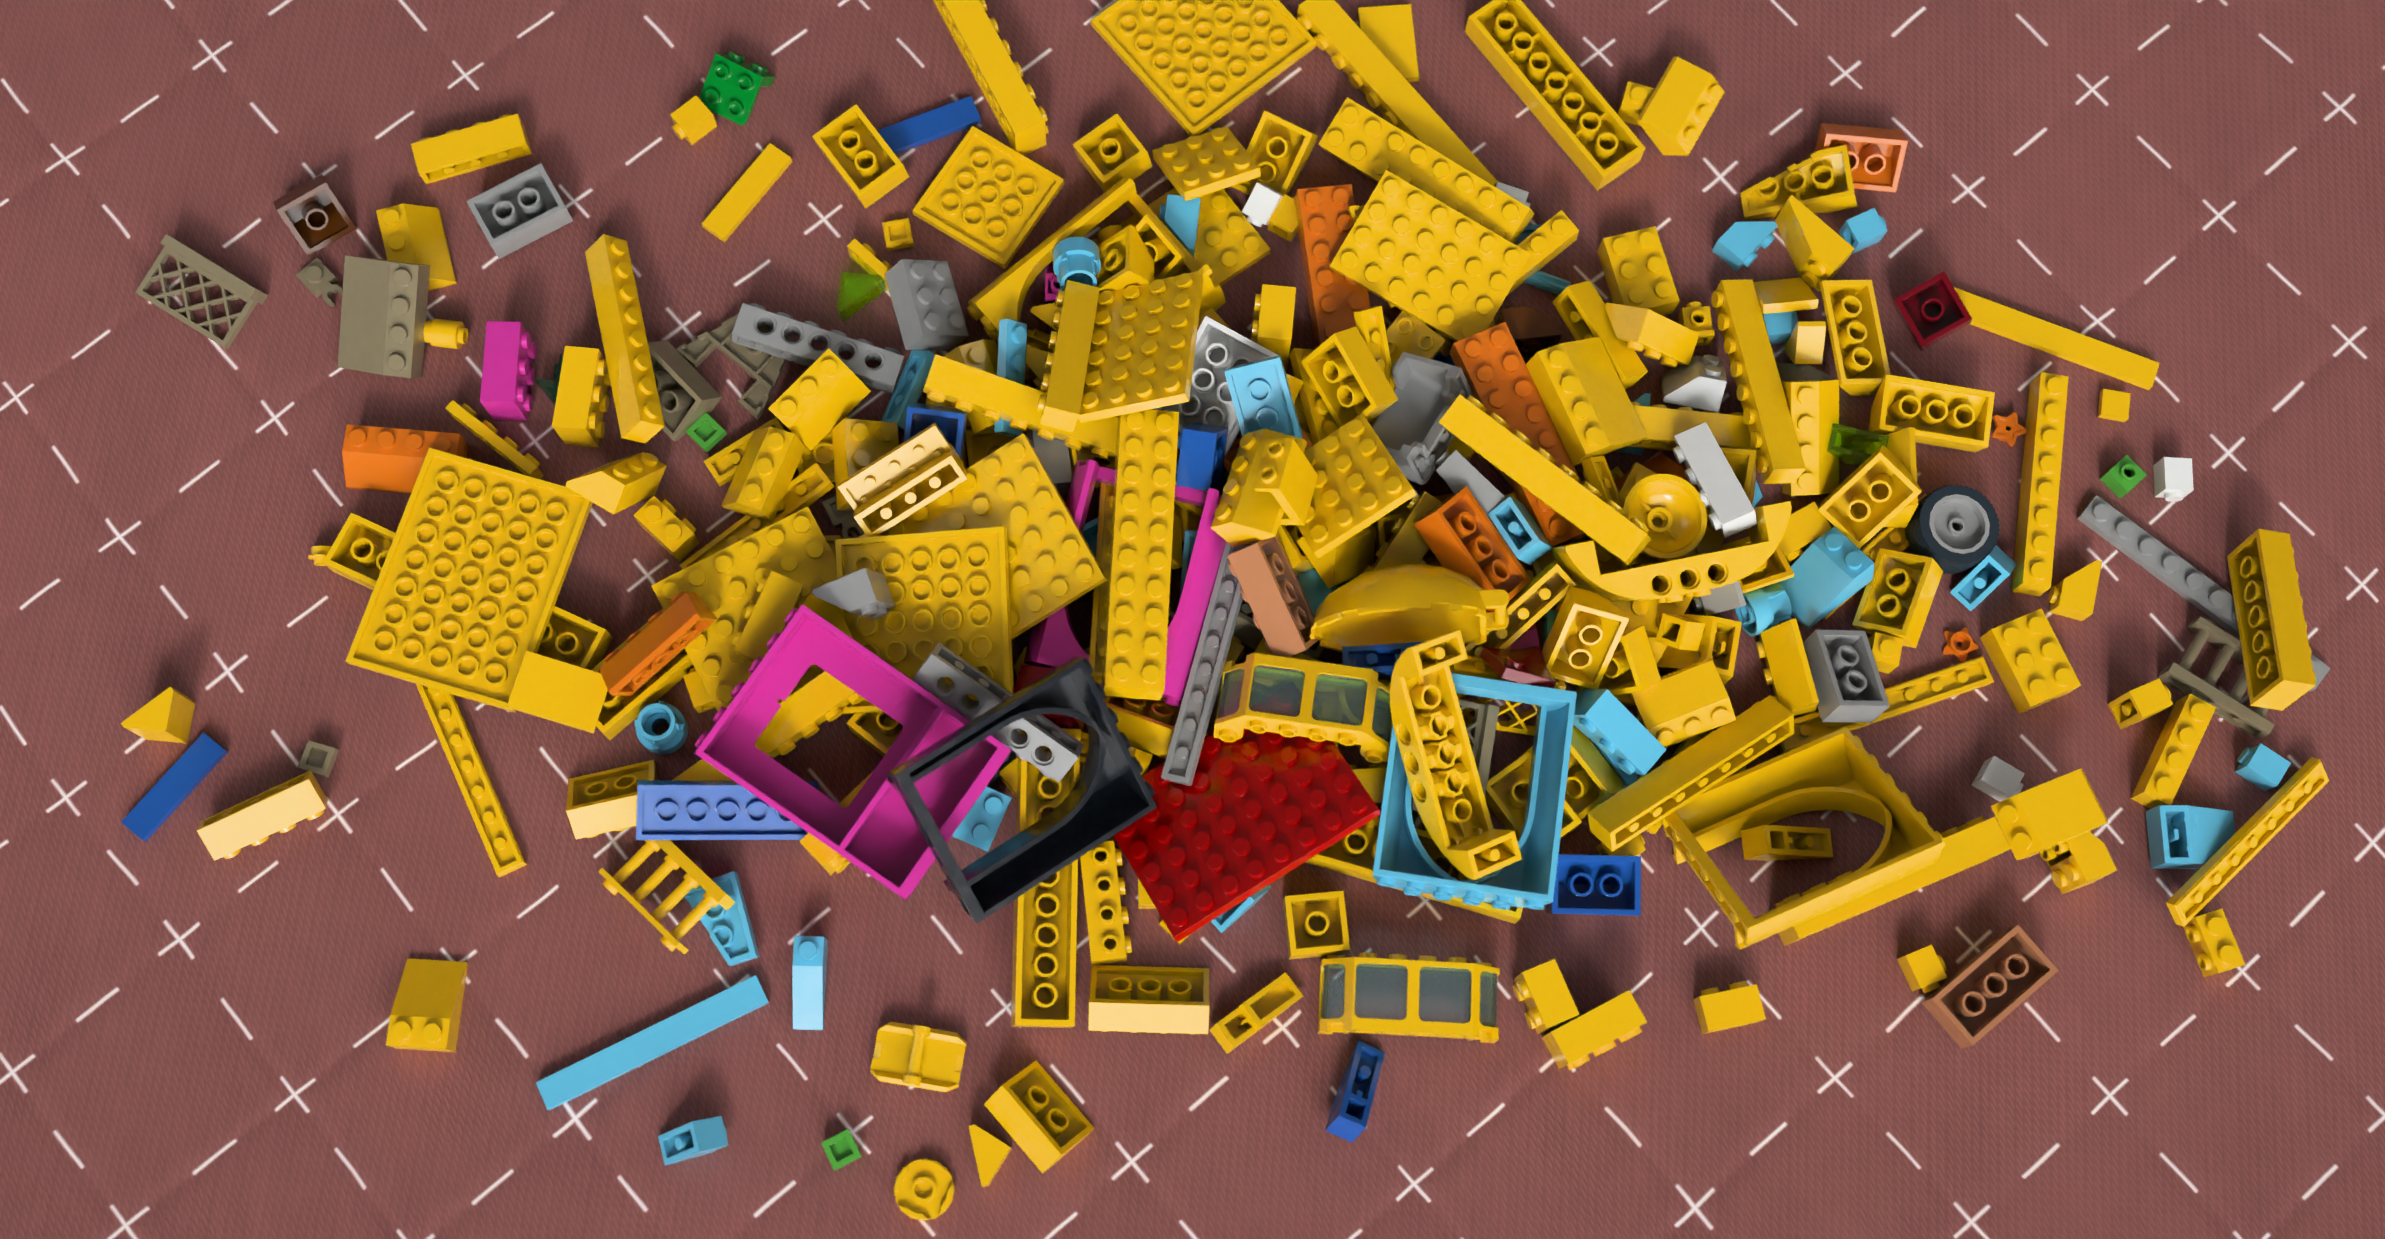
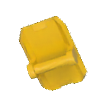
(918, 1056)

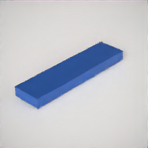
(931, 125)
(174, 787)

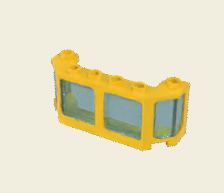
(1305, 701)
(1408, 997)

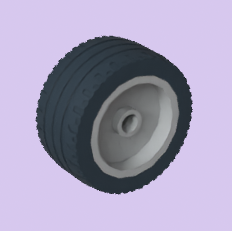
(1953, 528)

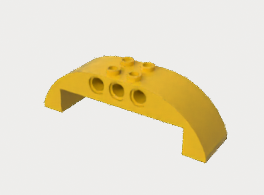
(1724, 565)
(1442, 761)

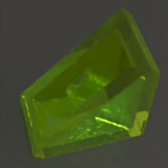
(856, 292)
(1854, 444)

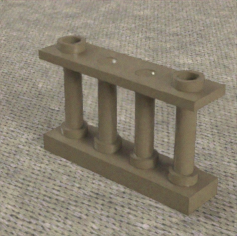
(2227, 706)

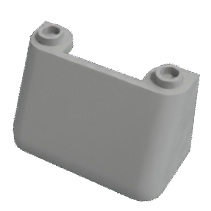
(1412, 424)

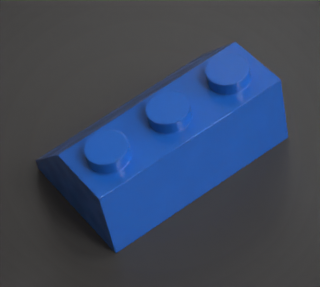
(1597, 885)

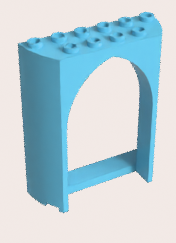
(1525, 883)

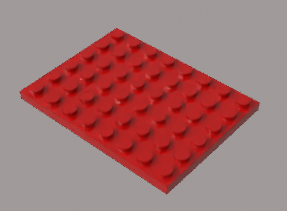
(1241, 824)

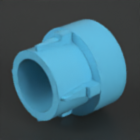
(1076, 261)
(1764, 609)
(652, 716)

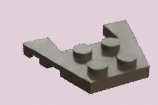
(759, 365)

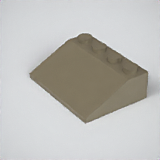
(383, 316)

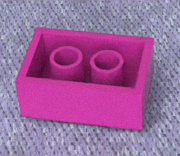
(508, 371)

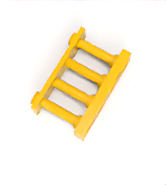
(693, 878)

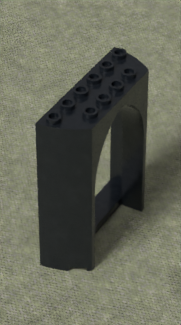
(1099, 806)

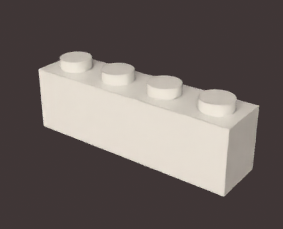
(1715, 480)

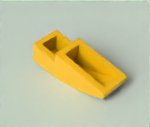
(1256, 1013)

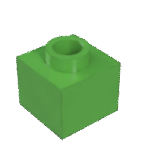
(2123, 476)

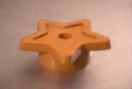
(2004, 435)
(1966, 644)

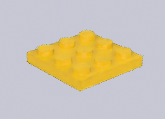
(1206, 163)

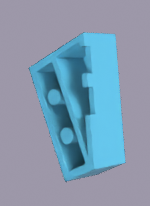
(1616, 731)

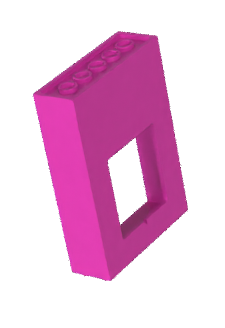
(877, 825)

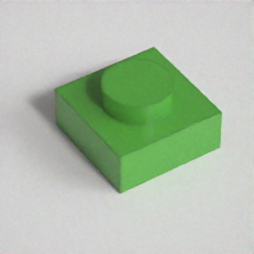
(706, 432)
(841, 1149)

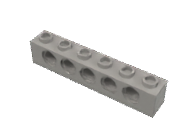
(801, 352)
(969, 680)

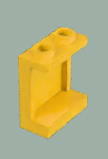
(1288, 477)

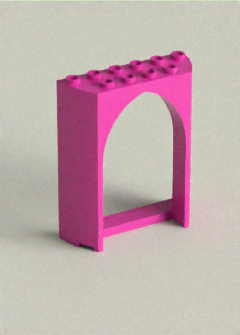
(1054, 640)

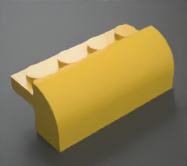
(903, 481)

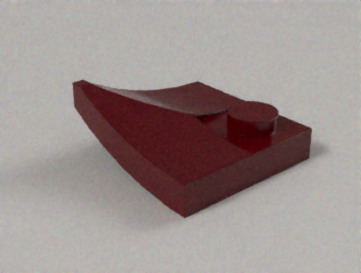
(1519, 665)

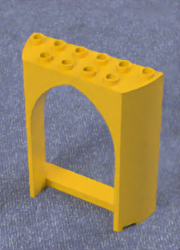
(1007, 293)
(1816, 776)

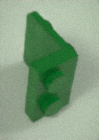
(734, 86)

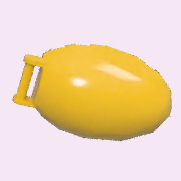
(1407, 606)

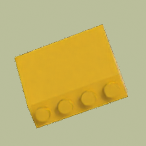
(1585, 398)

